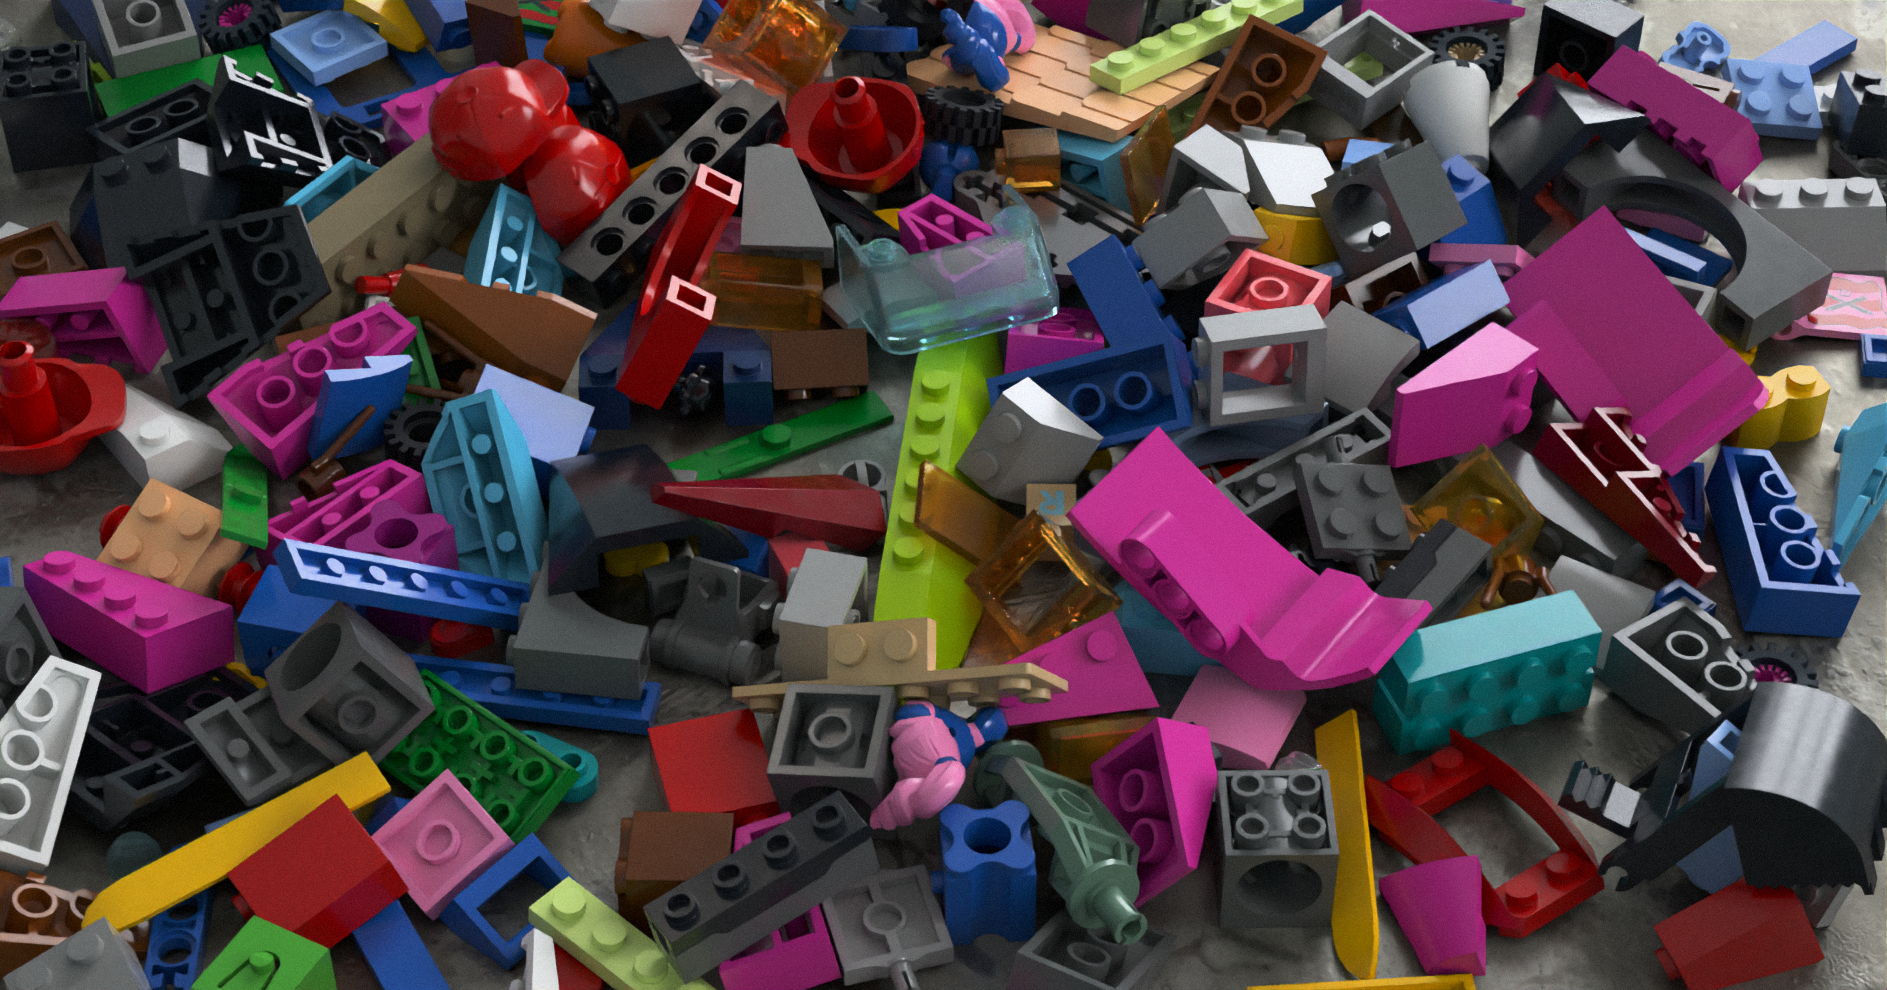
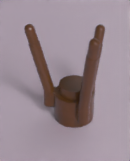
(469, 378)
(321, 474)
(1516, 580)

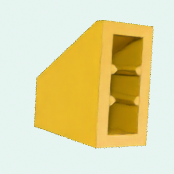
(1295, 238)

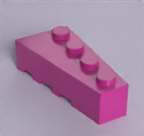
(130, 622)

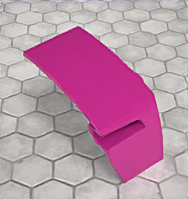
(1628, 339)
(1231, 582)

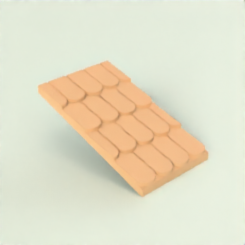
(1055, 88)

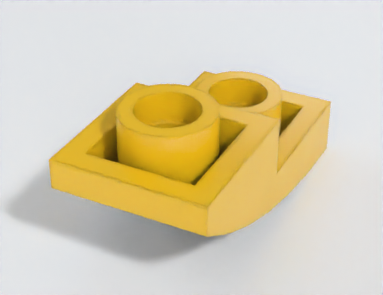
(395, 20)

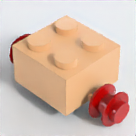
(178, 544)

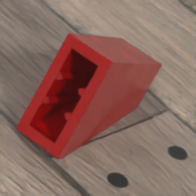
(1737, 937)

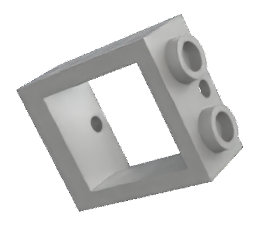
(1350, 95)
(1255, 329)

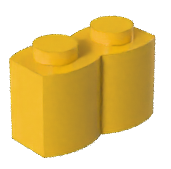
(1791, 412)

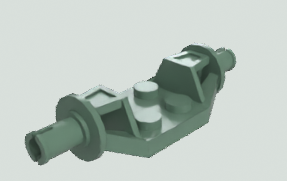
(1092, 853)

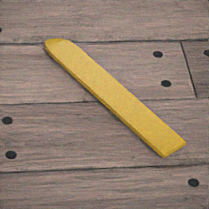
(218, 852)
(1354, 905)

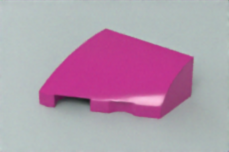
(1441, 914)

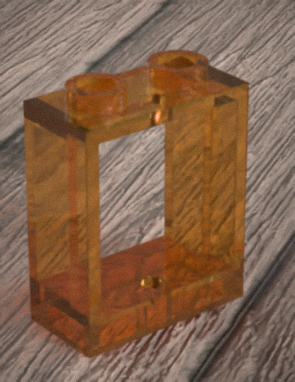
(764, 291)
(996, 572)

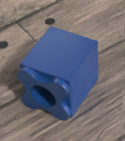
(277, 619)
(986, 872)

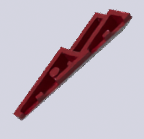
(1613, 474)
(812, 505)

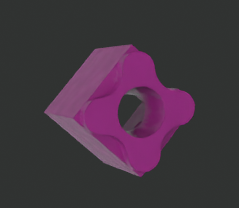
(409, 538)

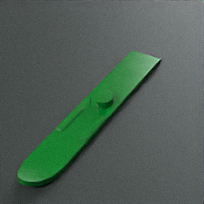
(787, 438)
(244, 498)

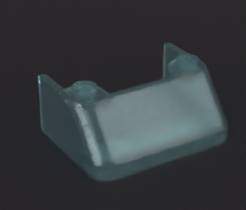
(952, 289)

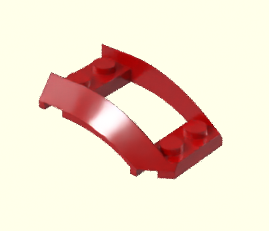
(1404, 813)

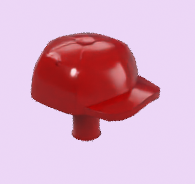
(495, 119)
(856, 132)
(573, 177)
(53, 409)

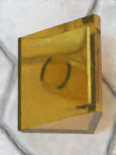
(1484, 502)
(1076, 744)

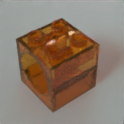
(776, 41)

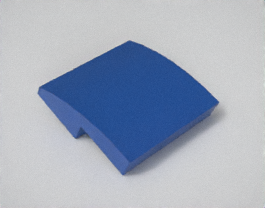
(348, 392)

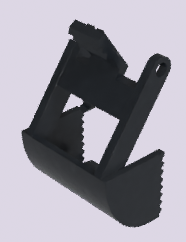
(1798, 795)

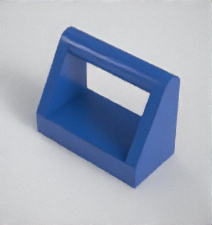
(463, 913)

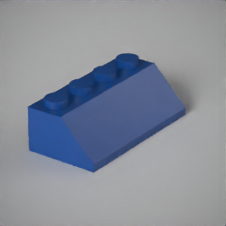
(1118, 389)

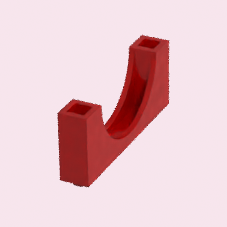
(671, 306)

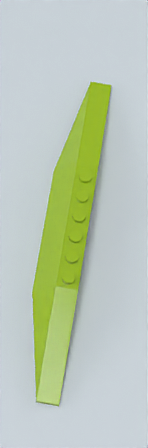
(942, 418)

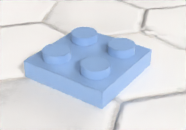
(329, 45)
(1776, 97)

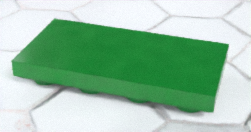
(134, 89)
(494, 761)

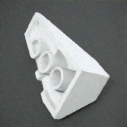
(165, 443)
(38, 760)

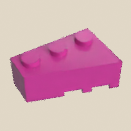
(1099, 674)

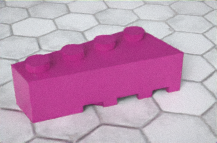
(1682, 116)

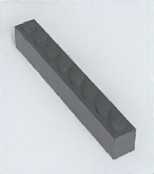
(1570, 523)

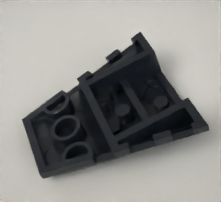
(1542, 136)
(280, 137)
(224, 290)
(606, 506)

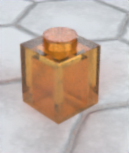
(1029, 160)

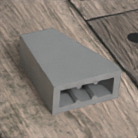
(780, 209)

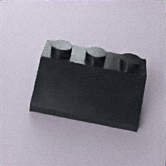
(157, 120)

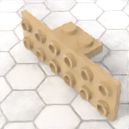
(904, 657)

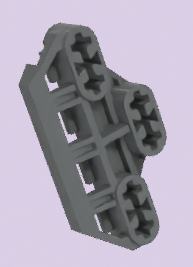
(1068, 219)

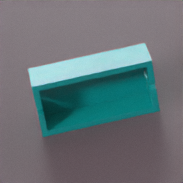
(1488, 672)

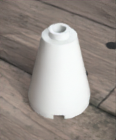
(1452, 111)

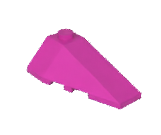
(1434, 16)
(276, 399)

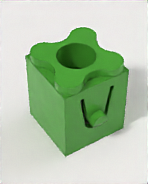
(250, 964)

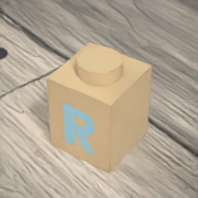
(1054, 503)

